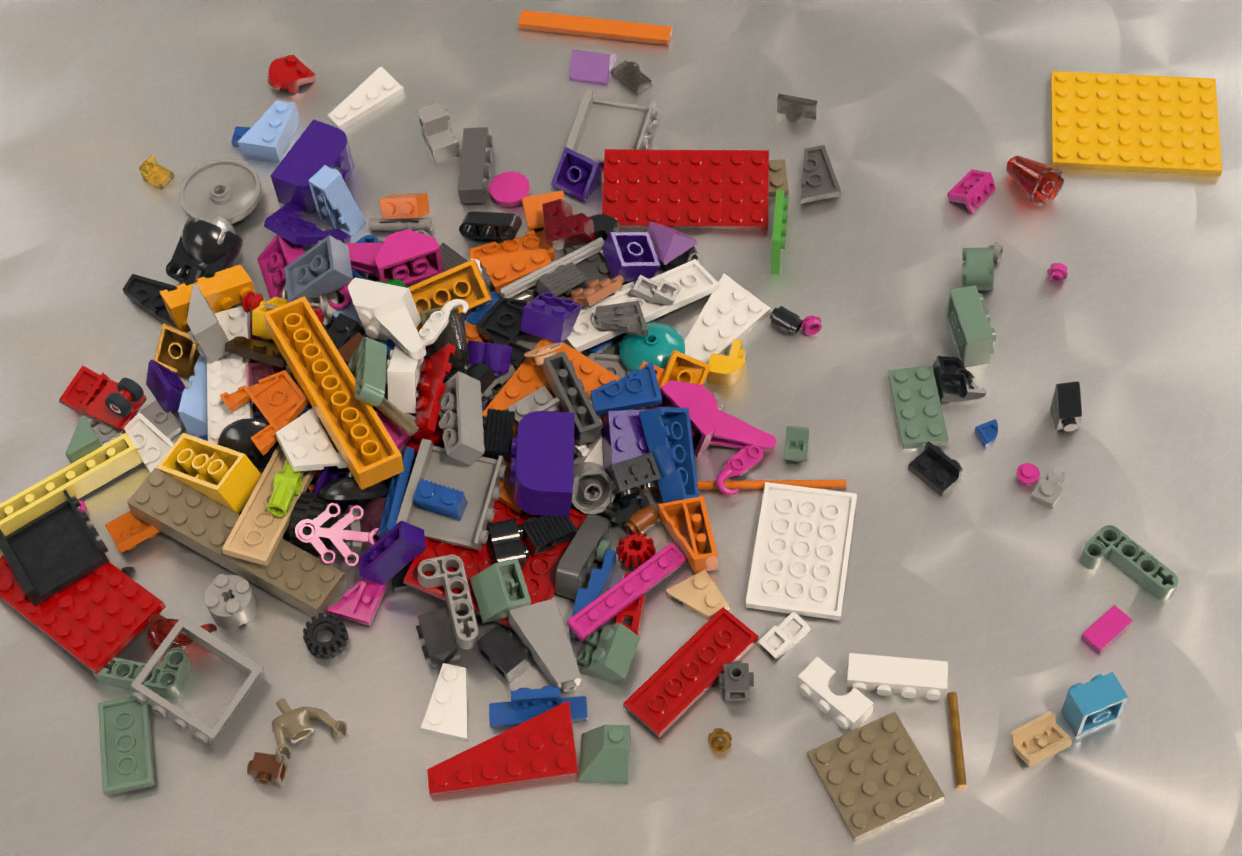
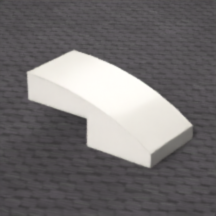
(785, 636)

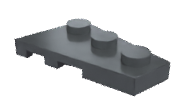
(818, 176)

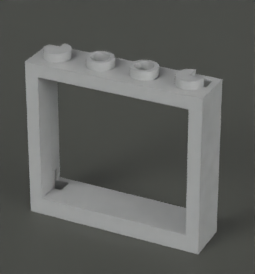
(218, 648)

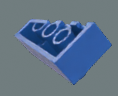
(671, 443)

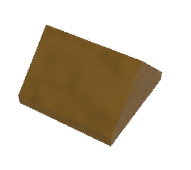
(176, 351)

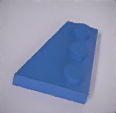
(631, 392)

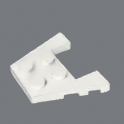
(308, 444)

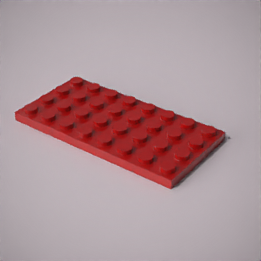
(687, 188)
(89, 617)

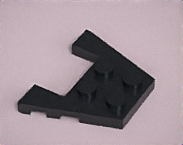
(503, 326)

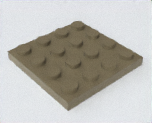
(875, 776)

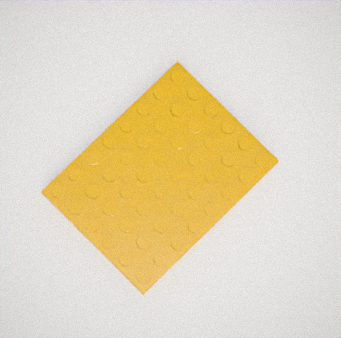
(1135, 123)

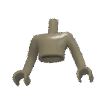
(297, 727)

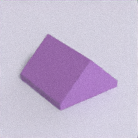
(591, 67)
(668, 242)

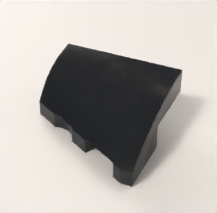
(954, 381)

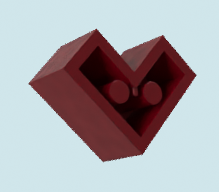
(563, 227)

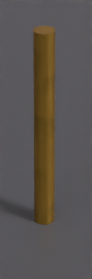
(956, 740)

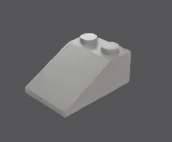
(205, 327)

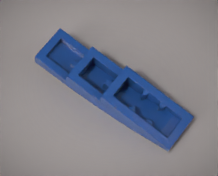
(597, 585)

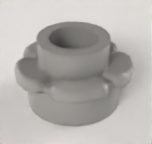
(998, 252)

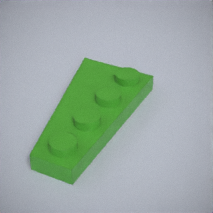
(779, 230)

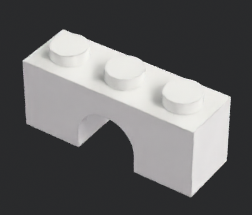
(847, 710)

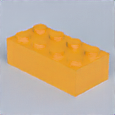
(460, 282)

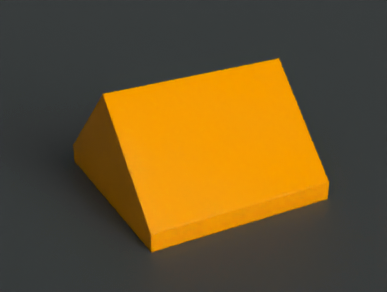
(684, 369)

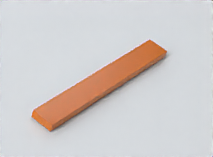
(595, 27)

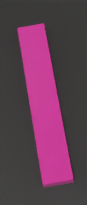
(626, 591)

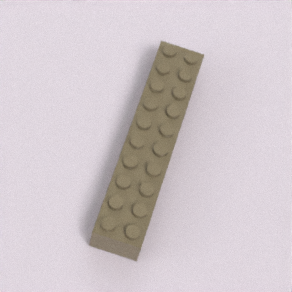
(205, 527)

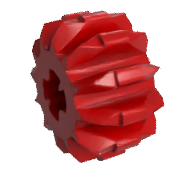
(635, 550)

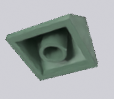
(82, 442)

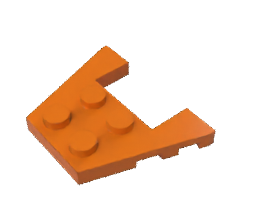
(278, 401)

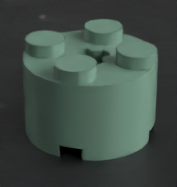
(978, 268)

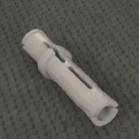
(413, 224)

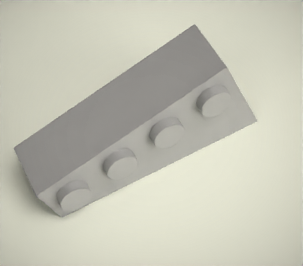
(462, 418)

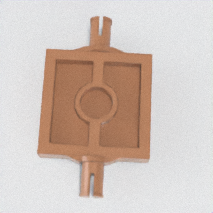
(596, 290)

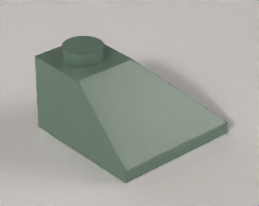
(605, 755)

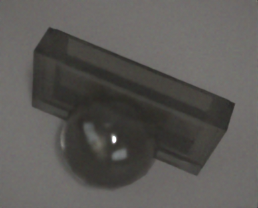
(631, 76)
(796, 108)

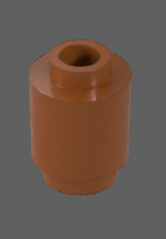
(642, 519)

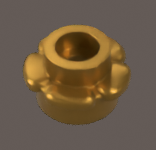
(715, 744)

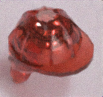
(160, 627)

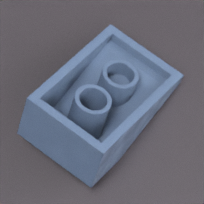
(319, 270)

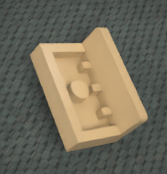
(1039, 739)

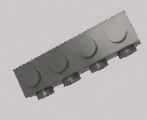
(475, 165)
(570, 390)

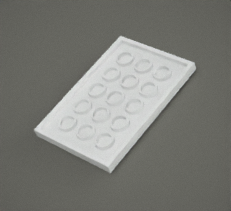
(802, 551)

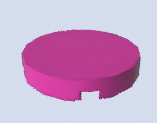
(509, 189)

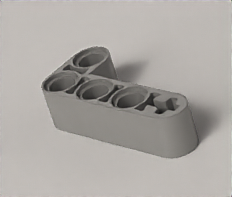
(455, 602)

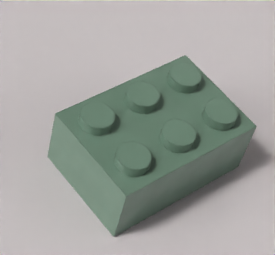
(970, 326)

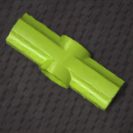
(285, 487)

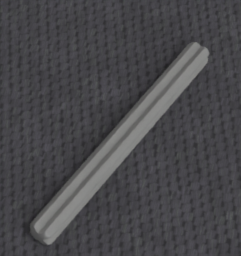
(532, 279)

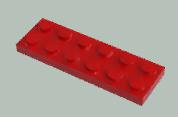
(690, 672)

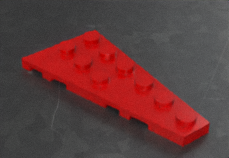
(526, 753)

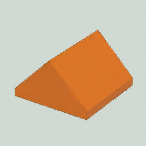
(533, 208)

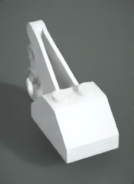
(392, 314)

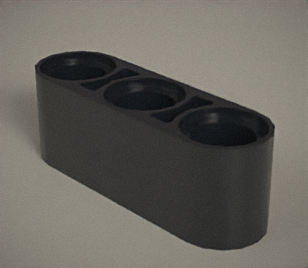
(490, 225)

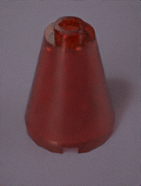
(1035, 179)

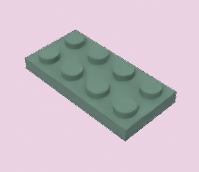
(917, 407)
(125, 745)

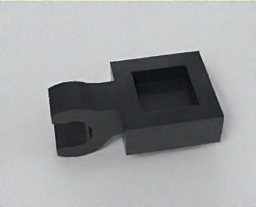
(686, 257)

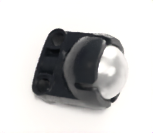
(204, 249)

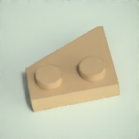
(699, 595)

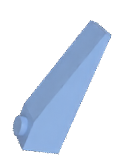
(194, 401)

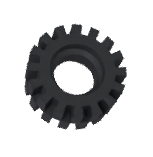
(319, 625)

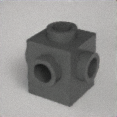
(736, 681)

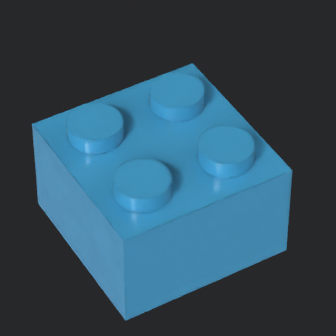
(1094, 703)

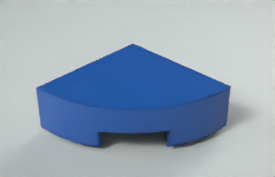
(987, 432)

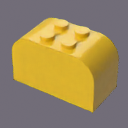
(212, 470)

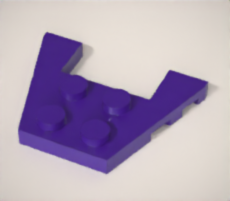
(289, 225)

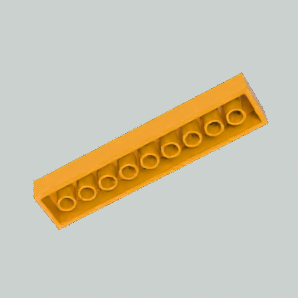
(331, 392)

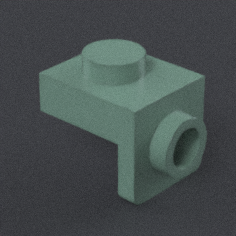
(796, 443)

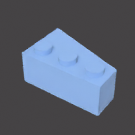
(271, 133)
(335, 202)

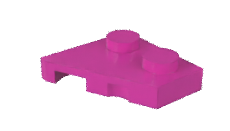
(360, 602)

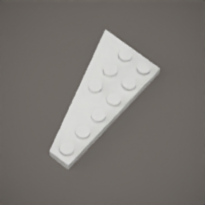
(725, 317)

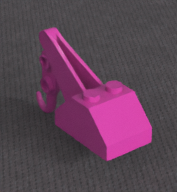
(401, 256)
(718, 428)

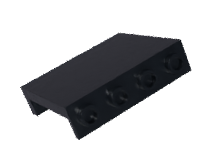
(54, 550)

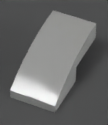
(651, 291)

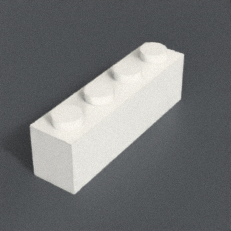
(897, 676)

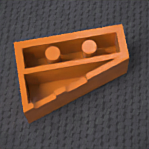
(512, 266)
(691, 531)

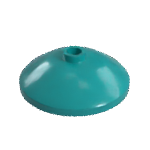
(636, 348)

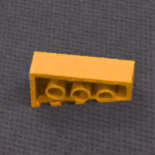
(220, 291)

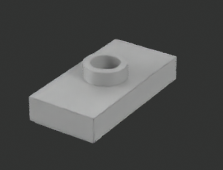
(163, 421)

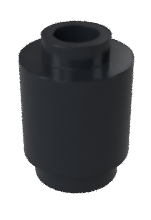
(785, 320)

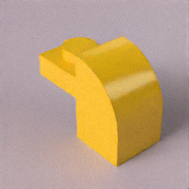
(727, 369)

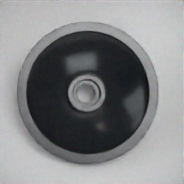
(238, 438)
(348, 489)

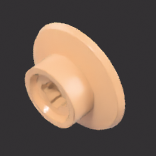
(543, 352)

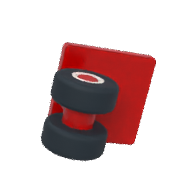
(117, 403)

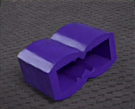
(490, 354)

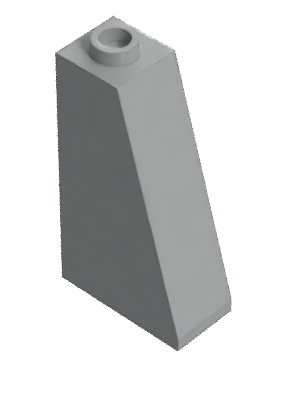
(546, 639)

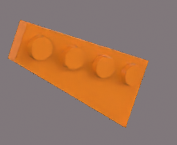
(529, 242)

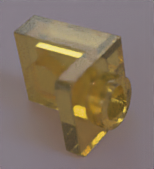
(155, 173)

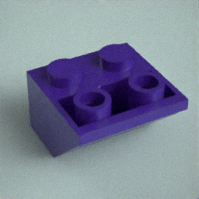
(550, 317)

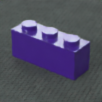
(392, 552)

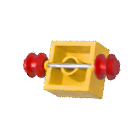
(259, 306)

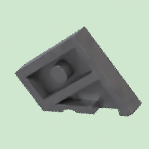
(623, 318)

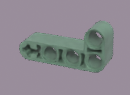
(370, 369)
(1160, 587)
(160, 676)

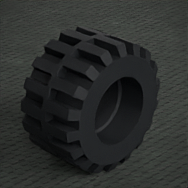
(309, 507)

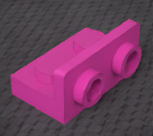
(973, 189)

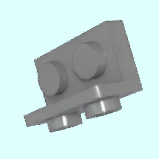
(537, 401)

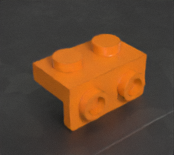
(129, 531)

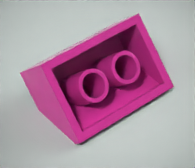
(272, 263)

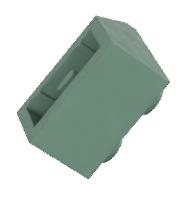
(500, 590)
(608, 653)

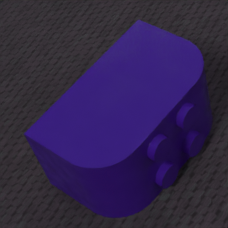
(316, 147)
(543, 463)

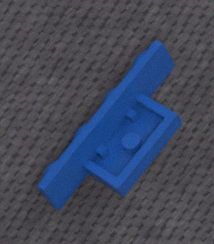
(532, 702)

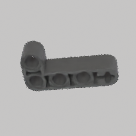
(580, 555)

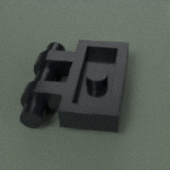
(623, 507)

